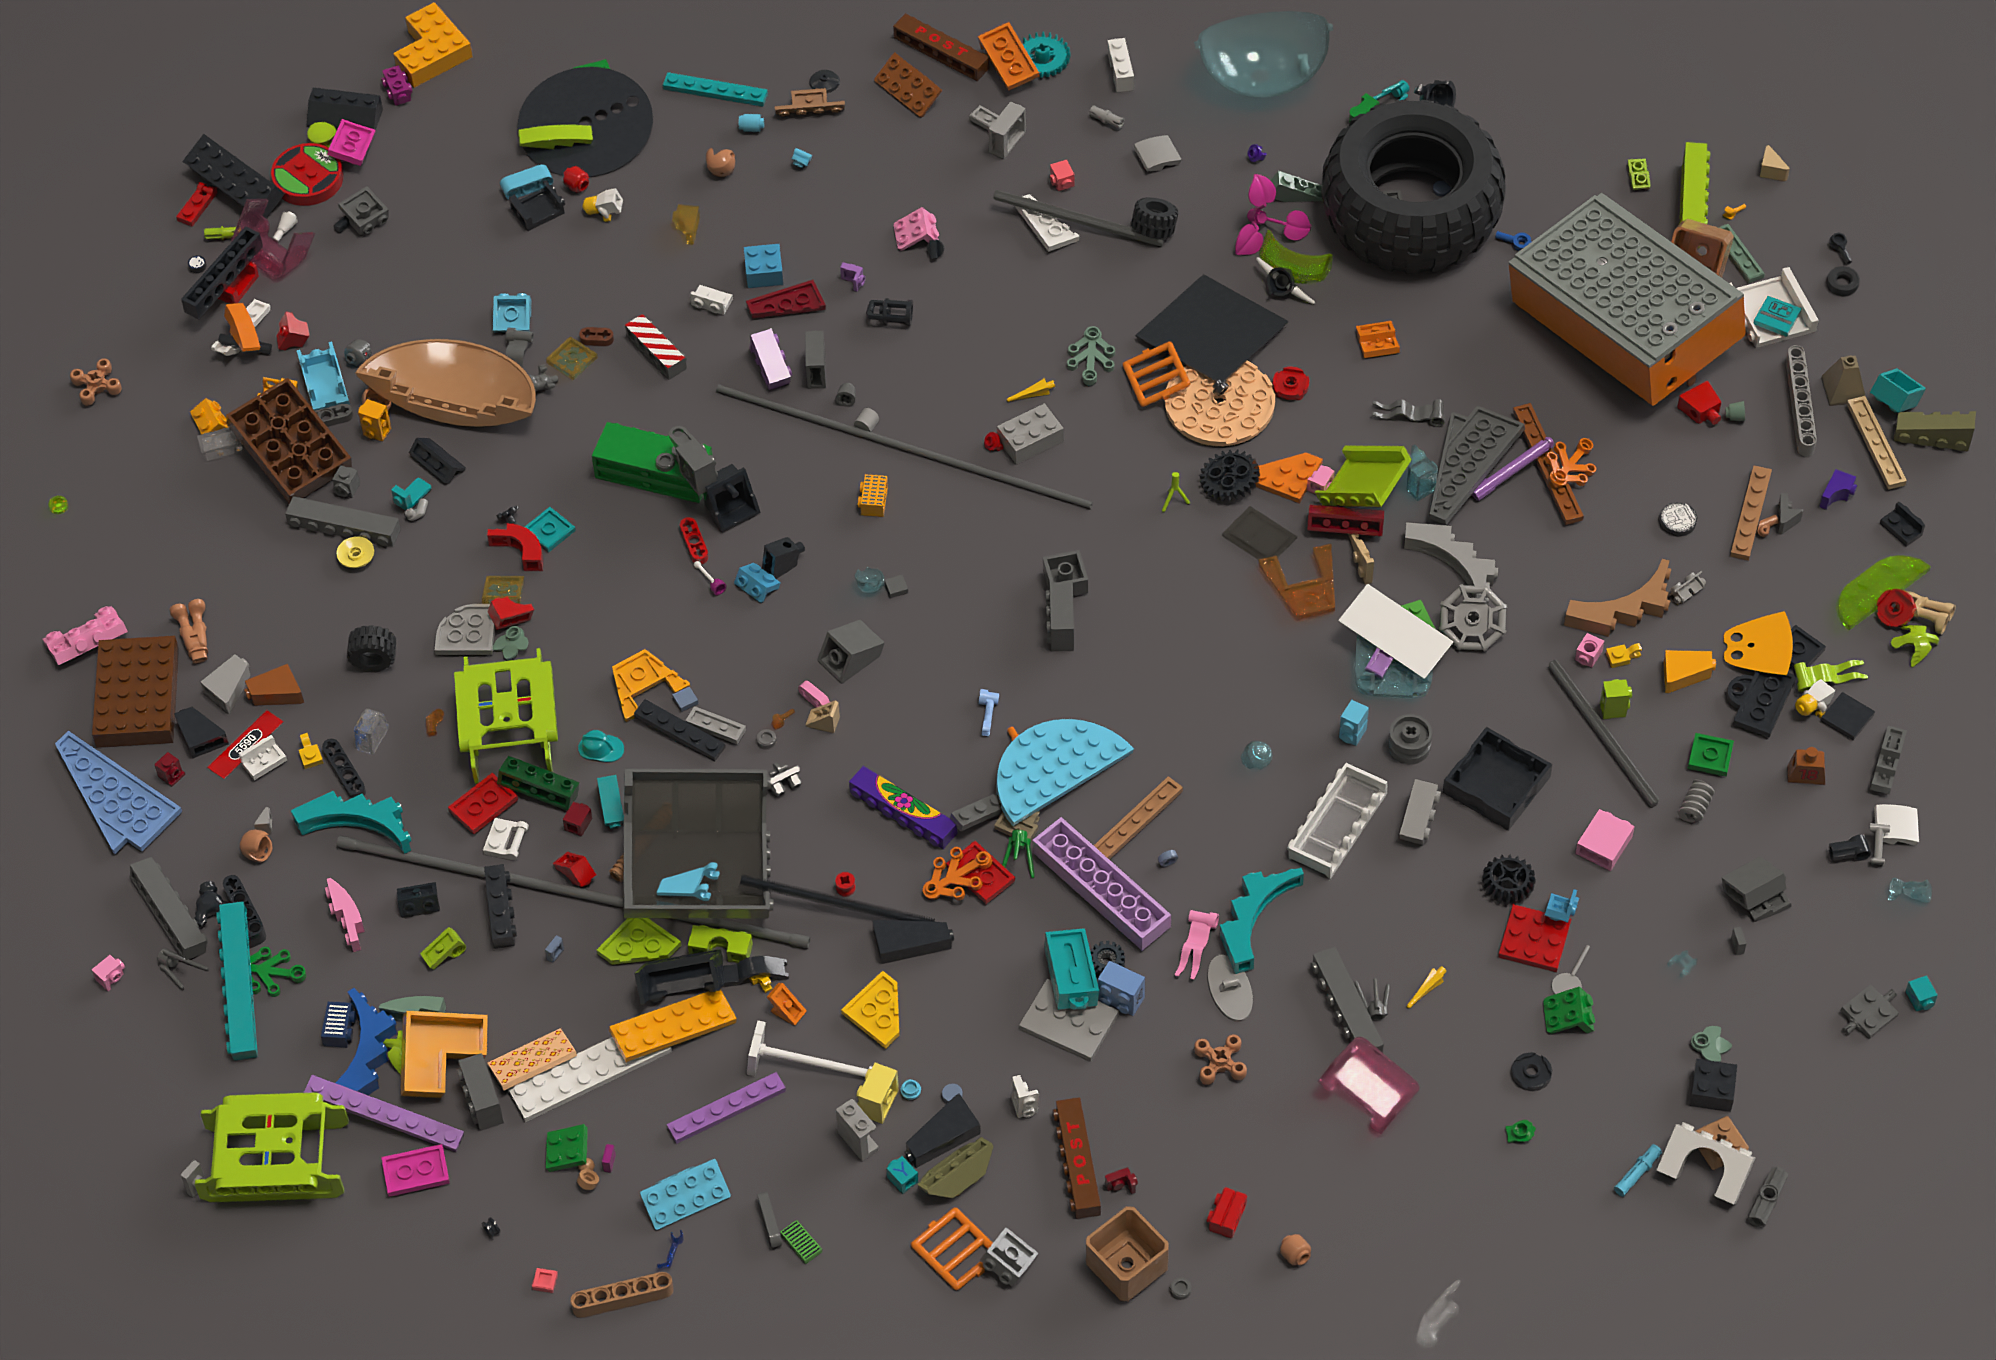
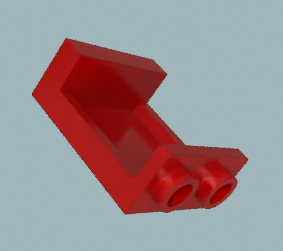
(240, 284)

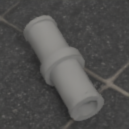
(1106, 116)

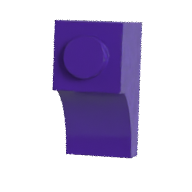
(1839, 488)

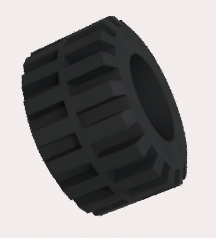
(1154, 217)
(371, 648)

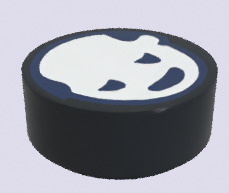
(197, 264)

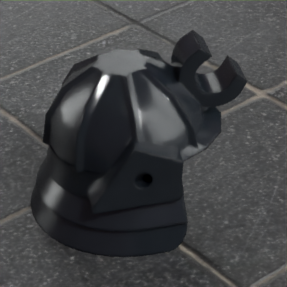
(1439, 92)

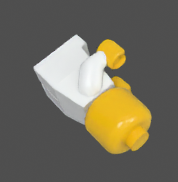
(604, 203)
(1816, 698)

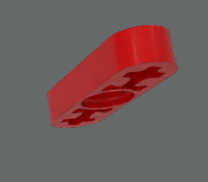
(692, 548)

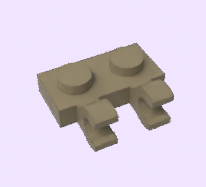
(1028, 825)

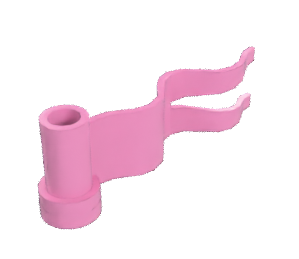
(1197, 939)

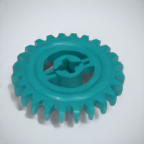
(1046, 49)

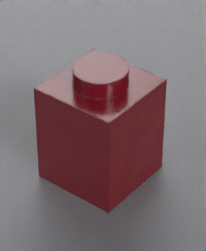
(577, 818)

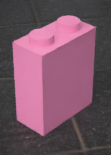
(1605, 839)

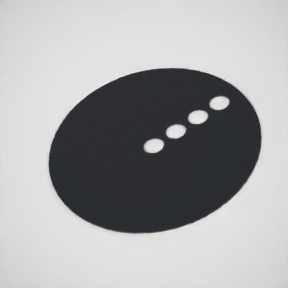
(580, 94)

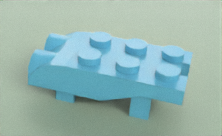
(323, 378)

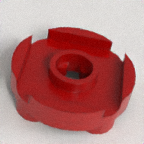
(1290, 392)
(1906, 608)

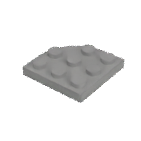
(466, 632)

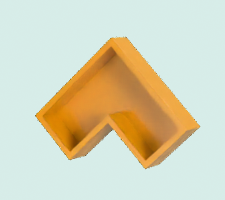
(436, 48)
(431, 1039)

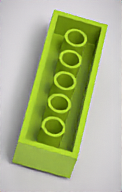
(1694, 183)

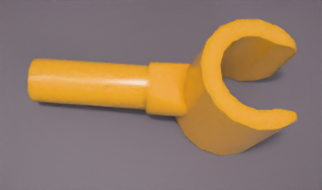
(1730, 213)

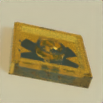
(572, 358)
(502, 587)

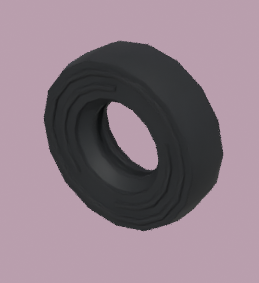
(1843, 290)

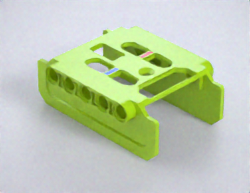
(505, 705)
(272, 1121)

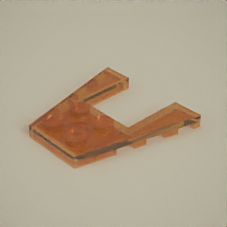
(1306, 597)

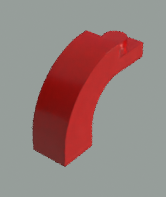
(522, 539)

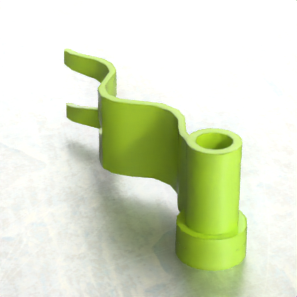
(1828, 673)

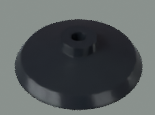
(824, 79)

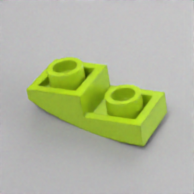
(1638, 174)

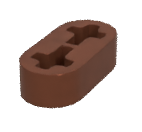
(596, 336)

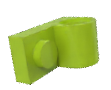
(445, 945)

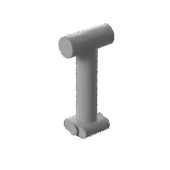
(1879, 829)

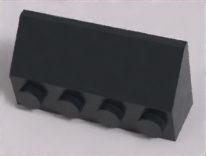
(335, 105)

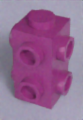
(398, 89)

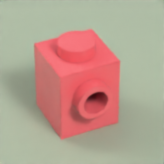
(1062, 175)

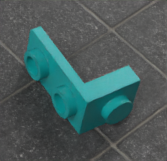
(411, 495)

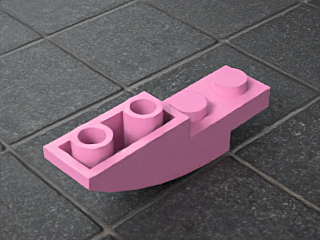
(346, 912)

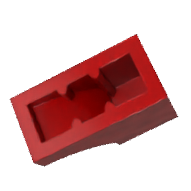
(508, 613)
(575, 868)

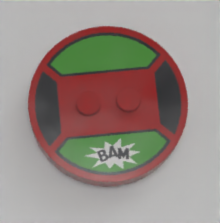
(307, 174)

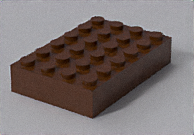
(288, 440)
(135, 691)

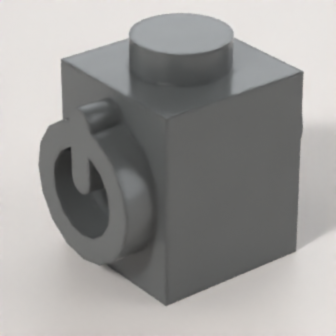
(346, 481)

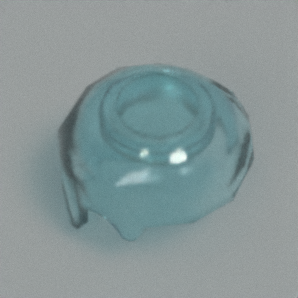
(869, 580)
(1257, 755)

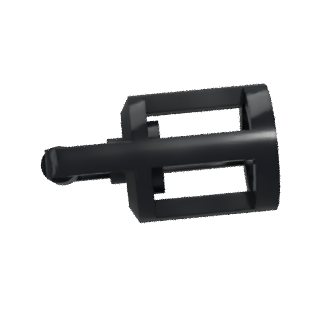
(885, 311)

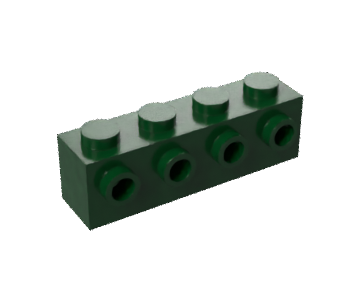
(538, 783)

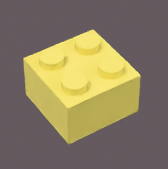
(878, 1092)

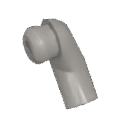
(413, 515)

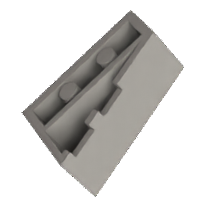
(1420, 812)

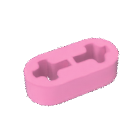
(813, 694)

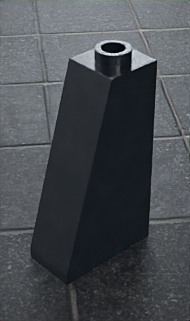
(910, 939)
(943, 1132)

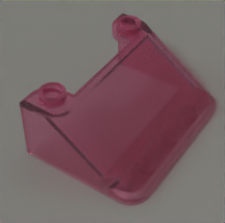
(1371, 1081)

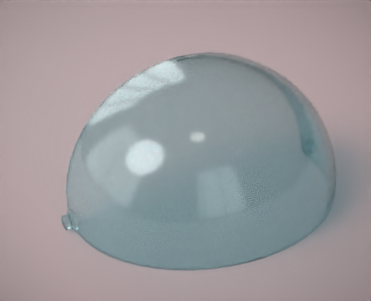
(1265, 51)

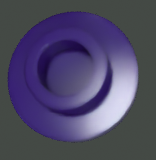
(1255, 153)

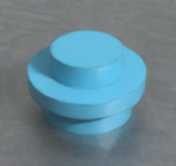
(910, 1089)

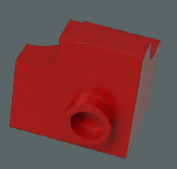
(291, 332)

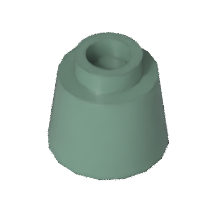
(1736, 411)

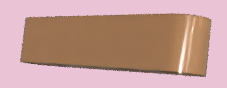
(615, 1302)

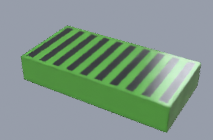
(801, 1241)

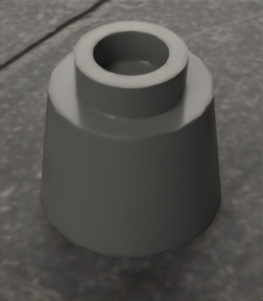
(846, 395)

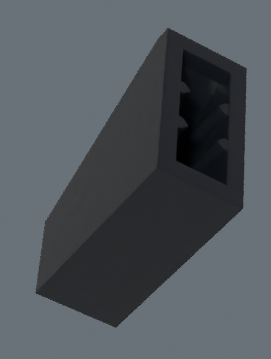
(199, 732)

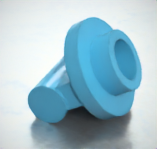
(801, 158)

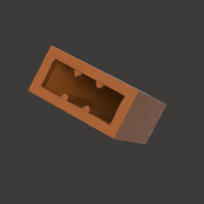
(274, 688)

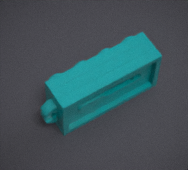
(1071, 969)

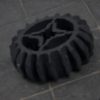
(1507, 886)

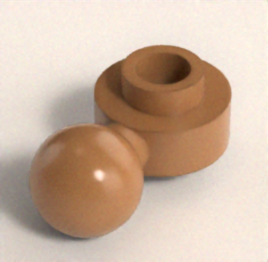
(587, 1178)

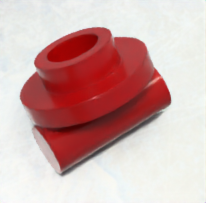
(992, 442)

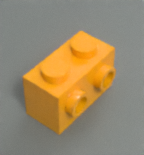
(374, 420)

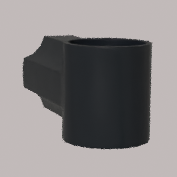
(1855, 847)

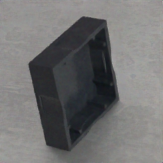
(1497, 778)

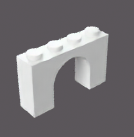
(1736, 1162)

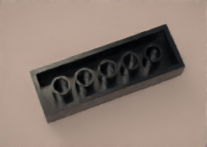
(231, 174)

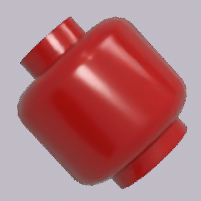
(576, 179)

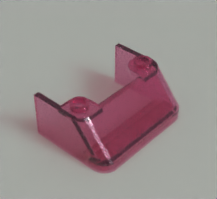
(273, 257)

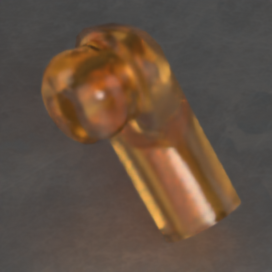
(433, 720)

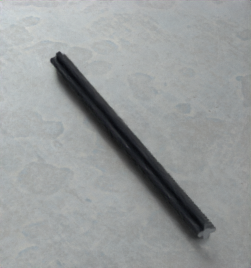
(834, 901)

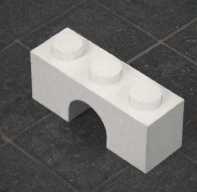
(1121, 65)

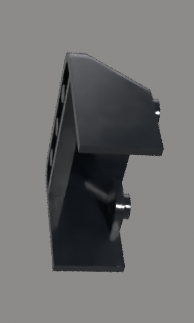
(680, 974)

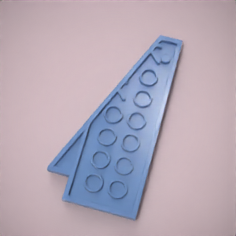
(117, 799)

